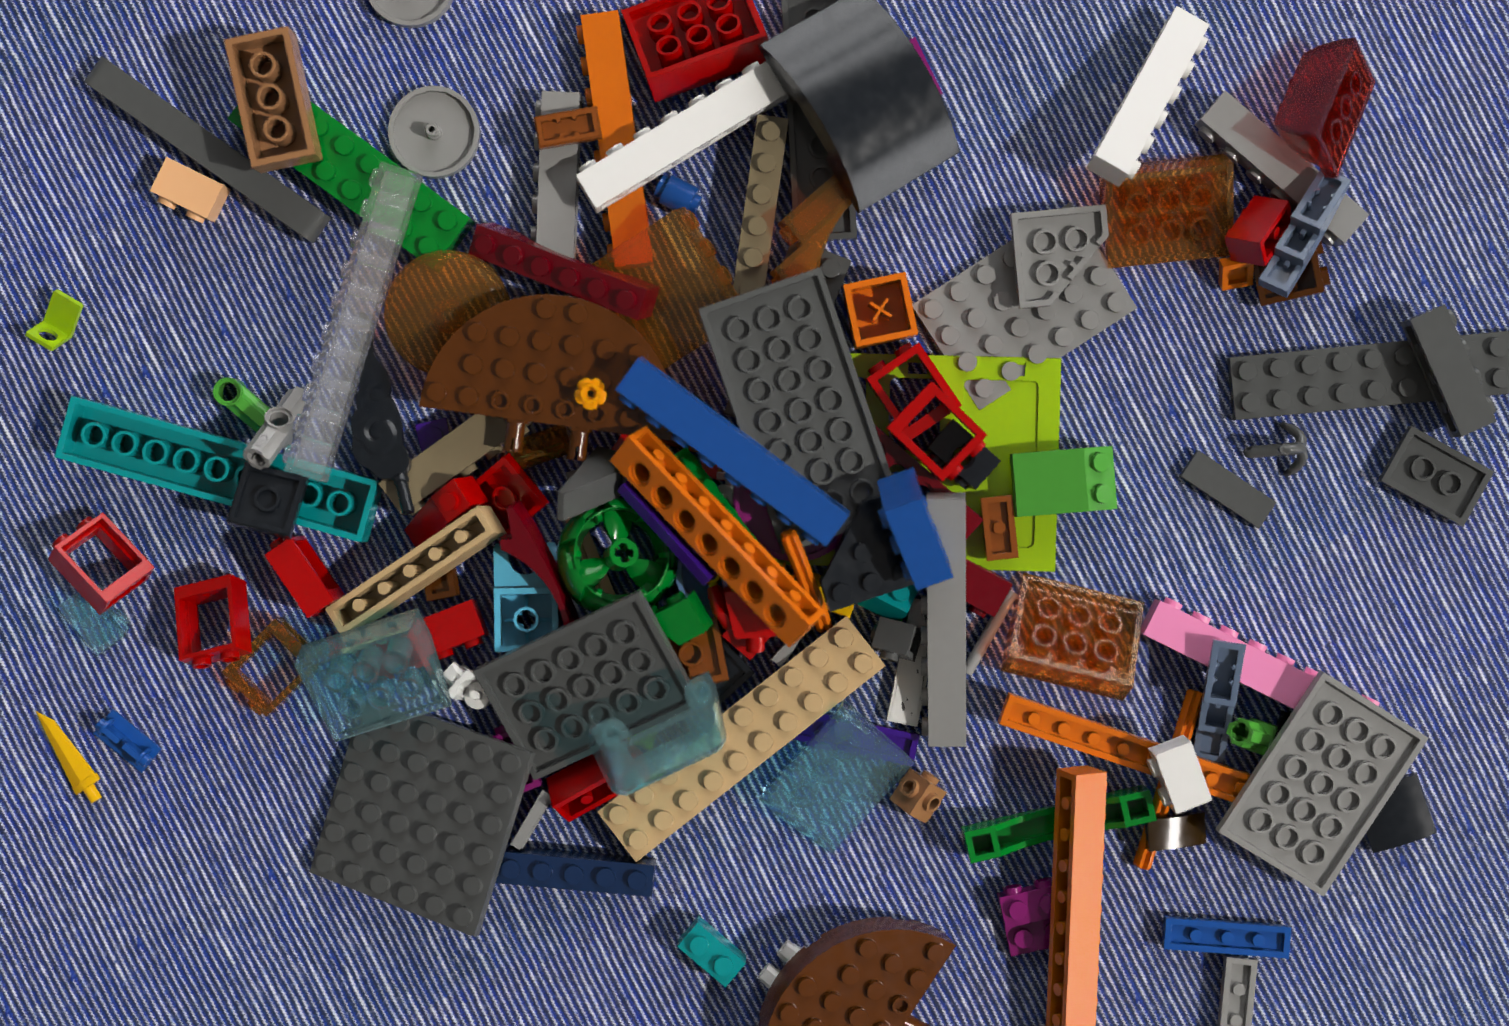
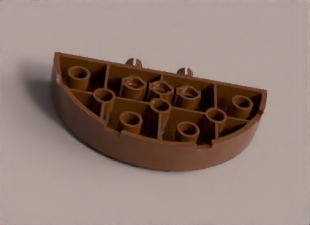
(526, 364)
(858, 976)

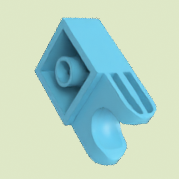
(516, 594)

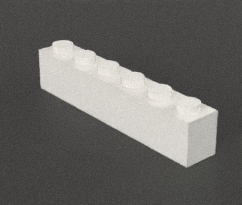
(1148, 96)

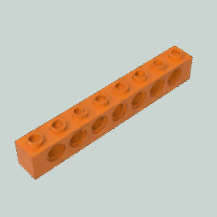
(717, 536)

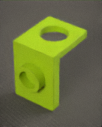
(59, 321)

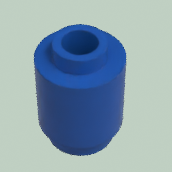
(677, 193)

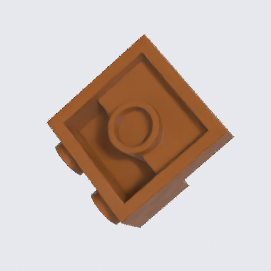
(703, 654)

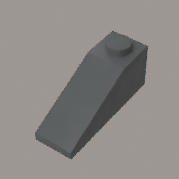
(590, 485)

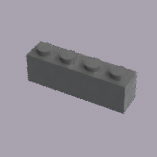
(1449, 371)

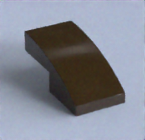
(1176, 831)

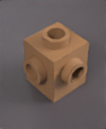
(918, 794)

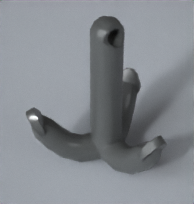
(1283, 449)

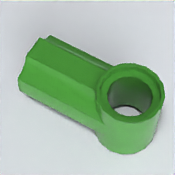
(244, 405)
(1252, 734)

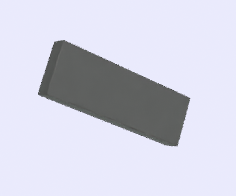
(1227, 489)

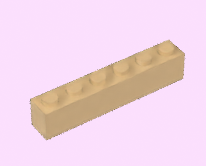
(416, 569)

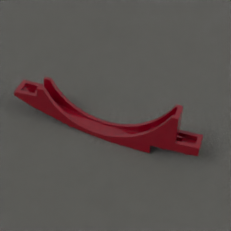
(530, 547)

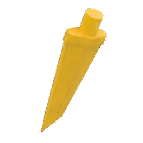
(77, 769)

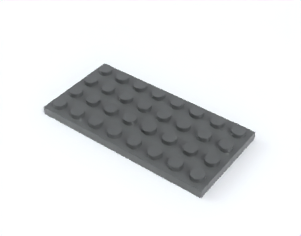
(798, 388)

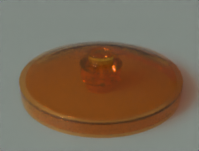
(435, 299)

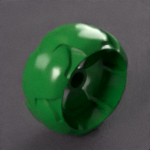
(582, 576)

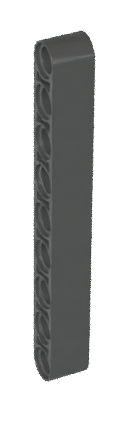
(207, 149)

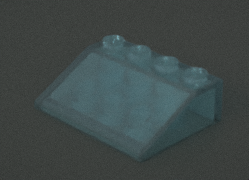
(374, 675)
(836, 777)

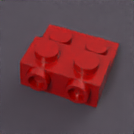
(508, 483)

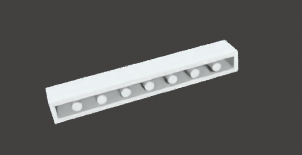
(680, 135)

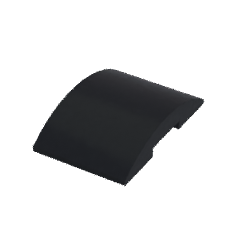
(864, 97)

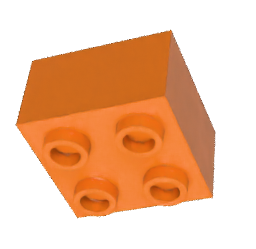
(879, 310)

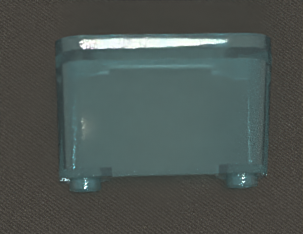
(663, 749)

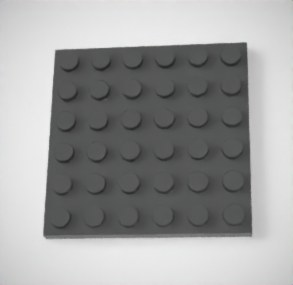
(424, 818)

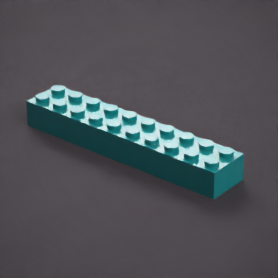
(203, 465)

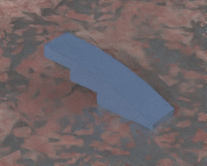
(1304, 233)
(1218, 699)

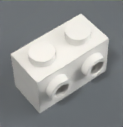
(1179, 774)

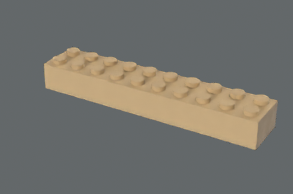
(754, 730)

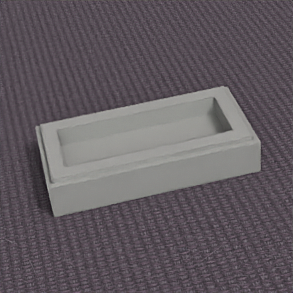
(532, 819)

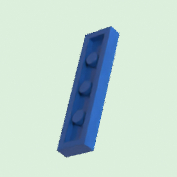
(1226, 937)

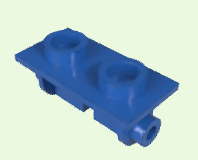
(127, 740)

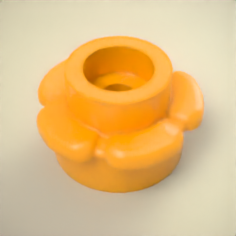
(586, 385)

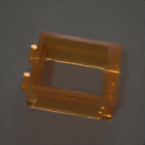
(240, 682)

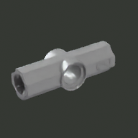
(275, 431)

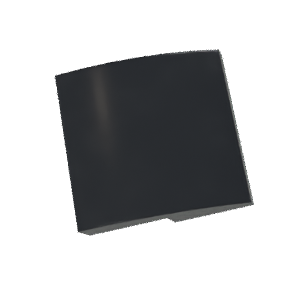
(1403, 817)

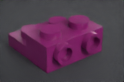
(1026, 915)

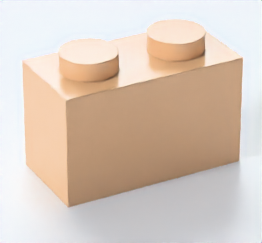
(190, 190)

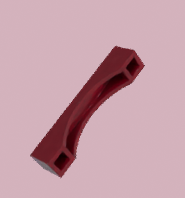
(594, 284)

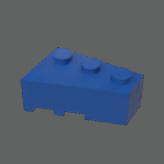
(913, 530)

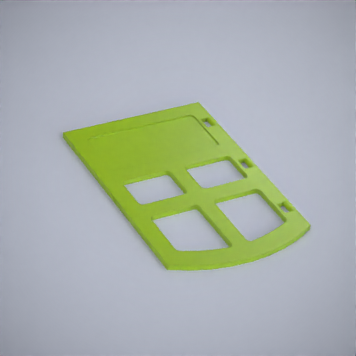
(1014, 423)

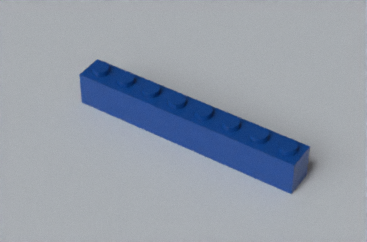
(733, 451)

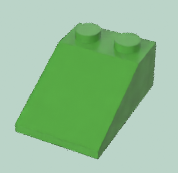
(1063, 481)

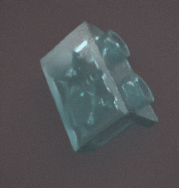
(95, 630)

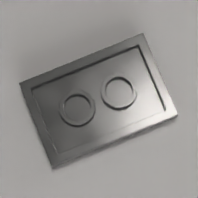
(1435, 476)

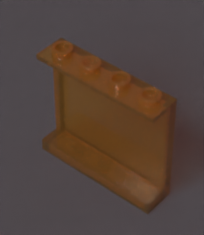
(689, 278)

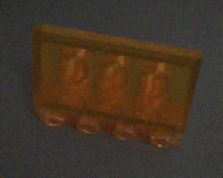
(1170, 211)
(1074, 637)

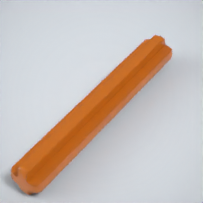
(804, 574)

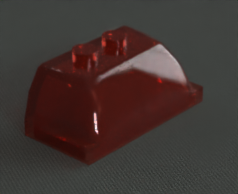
(1325, 104)

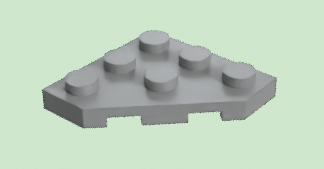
(1053, 249)

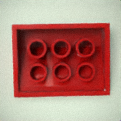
(693, 41)

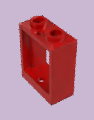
(903, 354)
(972, 447)
(118, 544)
(304, 574)
(187, 620)

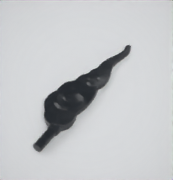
(379, 431)

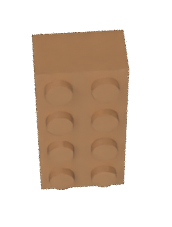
(273, 99)

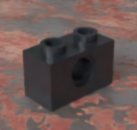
(950, 439)

